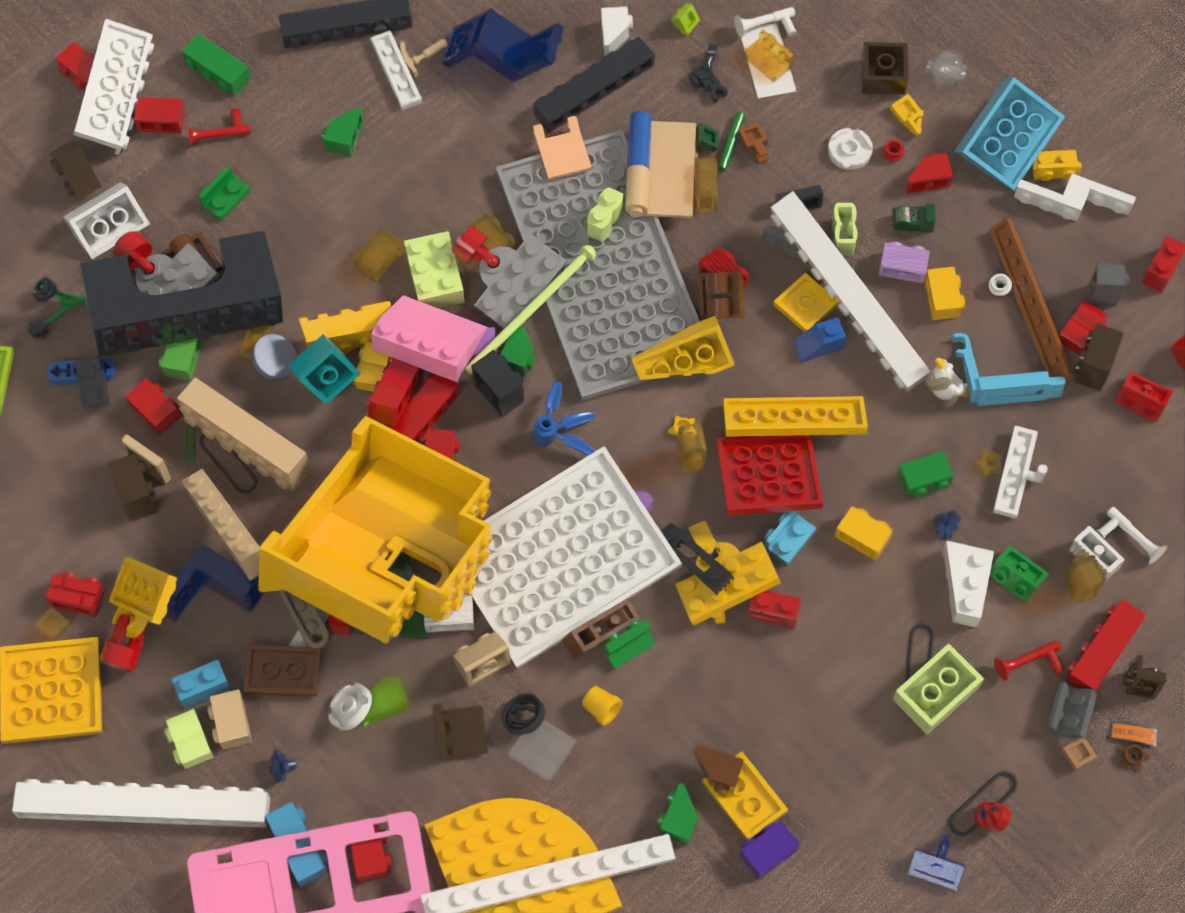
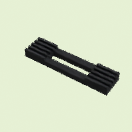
(715, 576)

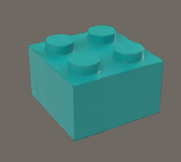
(324, 369)

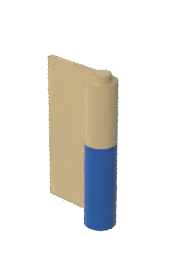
(660, 167)

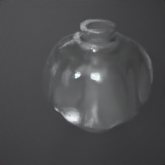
(947, 69)

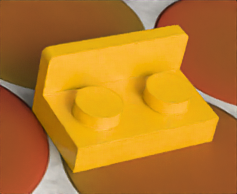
(1056, 165)

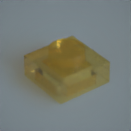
(52, 624)

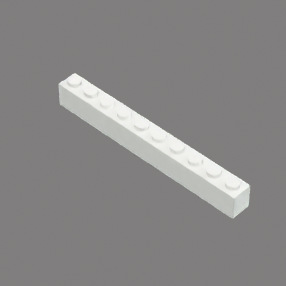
(850, 292)
(141, 804)

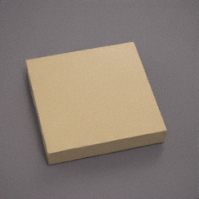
(153, 463)

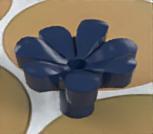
(946, 523)
(281, 765)

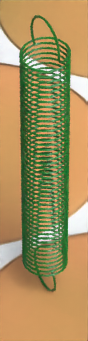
(190, 445)

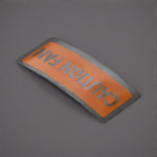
(1133, 732)

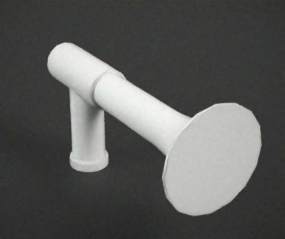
(744, 24)
(1118, 519)

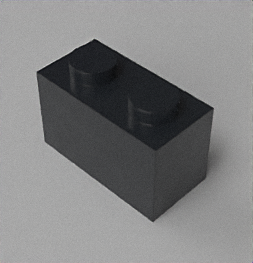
(92, 382)

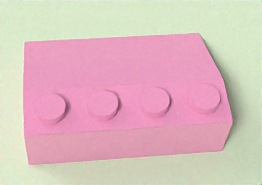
(427, 337)

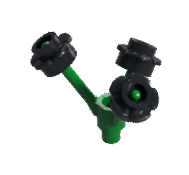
(43, 291)

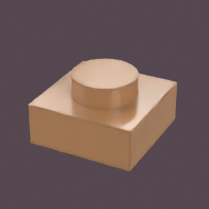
(1079, 753)

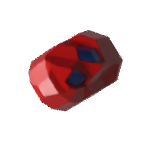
(992, 816)

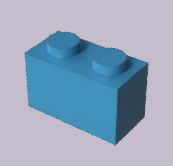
(200, 684)

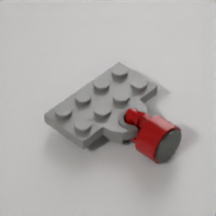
(160, 273)
(510, 275)

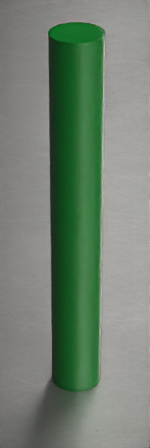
(731, 141)

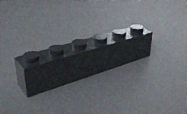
(344, 22)
(593, 84)

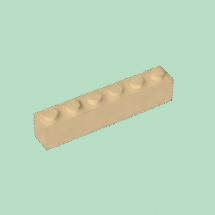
(224, 522)

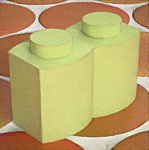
(605, 214)
(844, 228)
(188, 738)

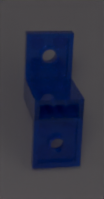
(503, 45)
(219, 575)

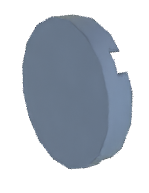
(272, 356)

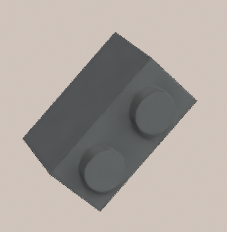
(1107, 285)

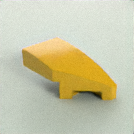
(908, 113)

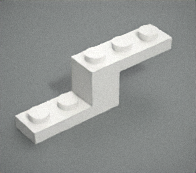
(1072, 201)

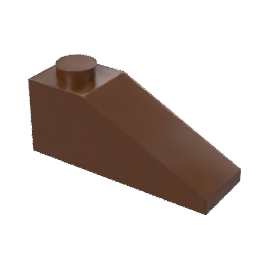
(598, 629)

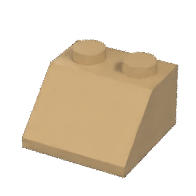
(482, 658)

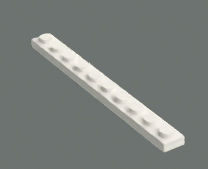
(550, 877)

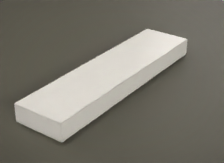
(396, 70)

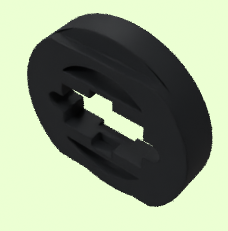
(520, 703)

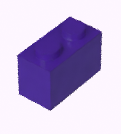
(769, 849)

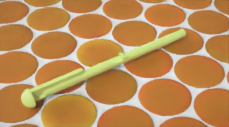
(587, 253)

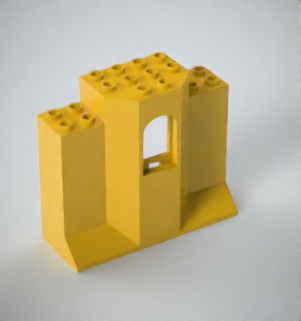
(377, 503)

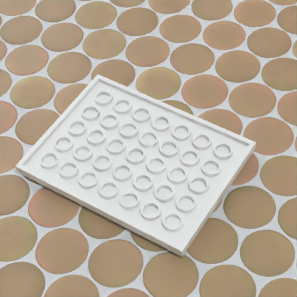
(568, 556)

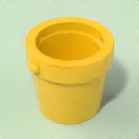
(602, 705)

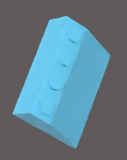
(1009, 133)

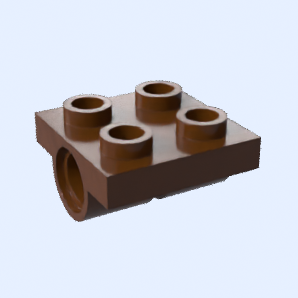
(198, 243)
(721, 295)

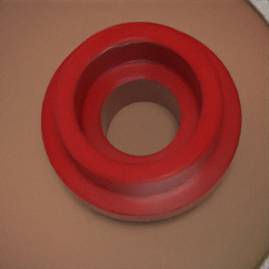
(893, 145)

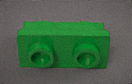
(223, 194)
(1017, 573)

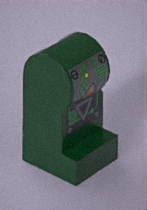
(914, 218)

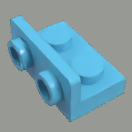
(788, 537)

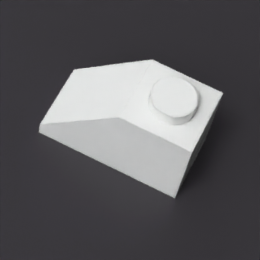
(615, 27)

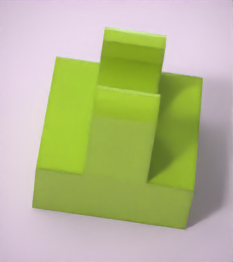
(686, 18)

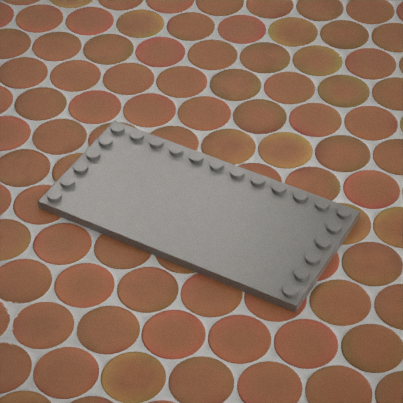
(623, 296)

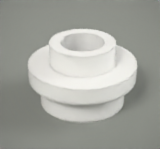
(1000, 279)

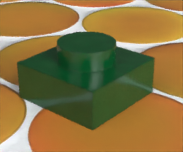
(707, 137)

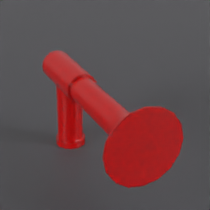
(236, 130)
(1003, 668)

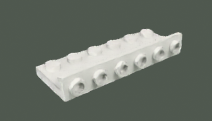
(114, 85)

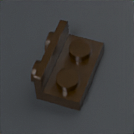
(1145, 681)

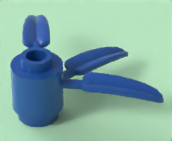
(546, 426)

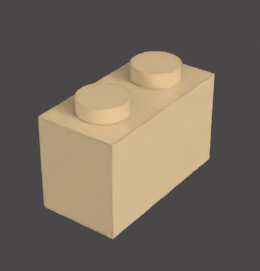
(230, 719)

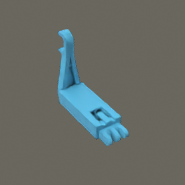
(1005, 388)

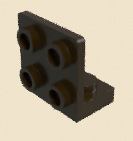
(459, 732)

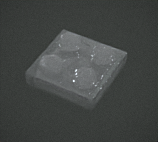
(543, 750)

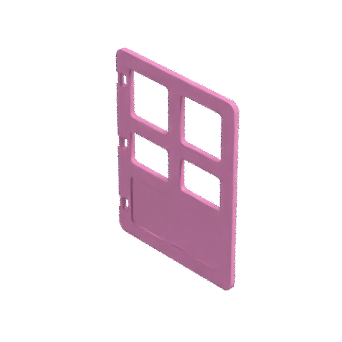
(261, 880)

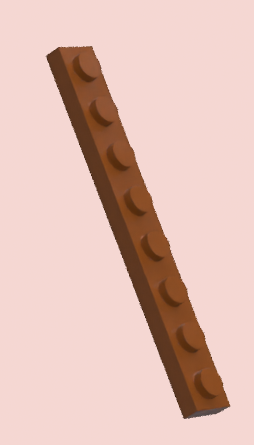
(1031, 300)

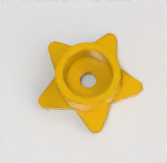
(680, 422)

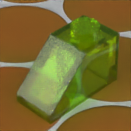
(387, 700)

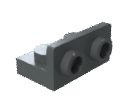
(1071, 711)

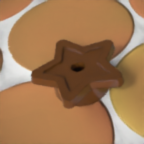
(1140, 756)

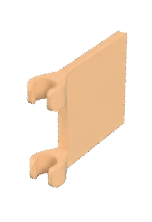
(563, 153)

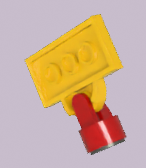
(141, 597)

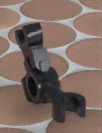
(704, 75)

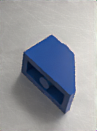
(820, 340)

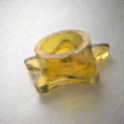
(991, 457)

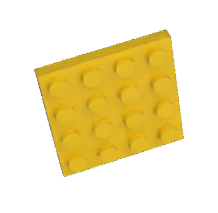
(50, 690)

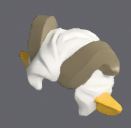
(946, 383)

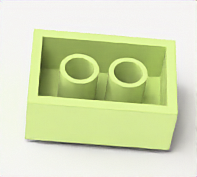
(434, 270)
(938, 689)

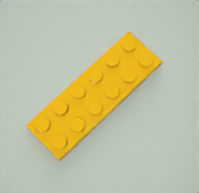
(795, 416)

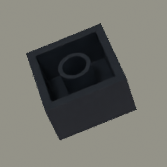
(498, 383)

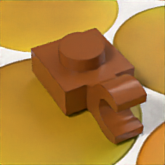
(755, 139)

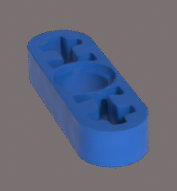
(64, 378)

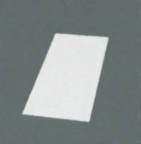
(763, 85)

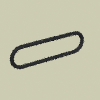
(224, 472)
(911, 644)
(976, 795)

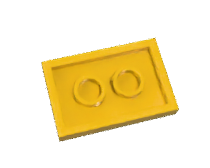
(753, 801)

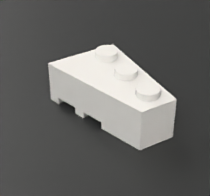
(967, 580)

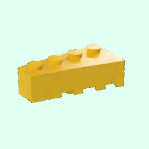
(347, 329)

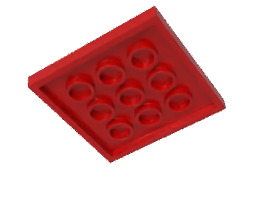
(768, 474)

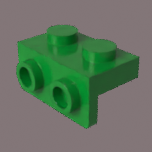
(628, 645)

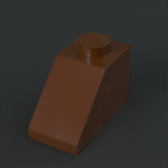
(719, 768)

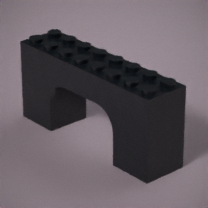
(134, 320)

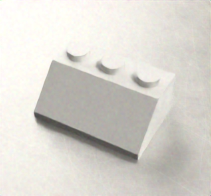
(106, 219)

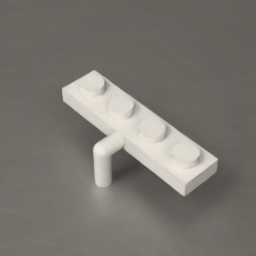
(1017, 472)

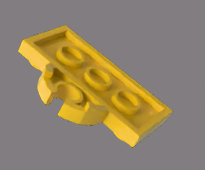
(752, 576)

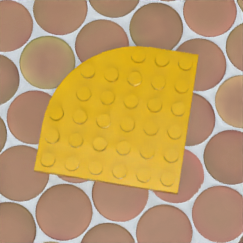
(513, 837)

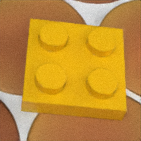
(805, 303)

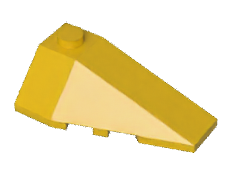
(690, 351)

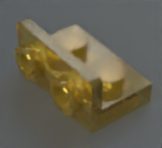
(769, 56)

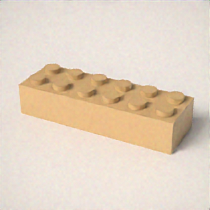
(244, 434)

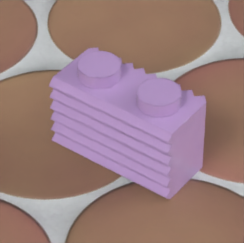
(904, 262)

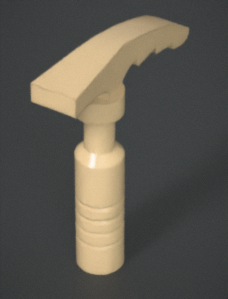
(410, 62)

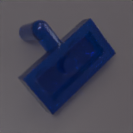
(937, 867)

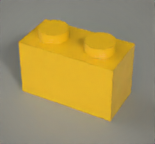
(943, 293)
(863, 532)

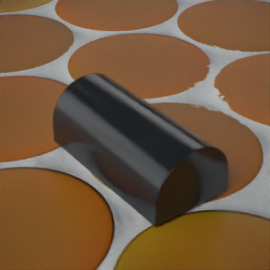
(810, 196)

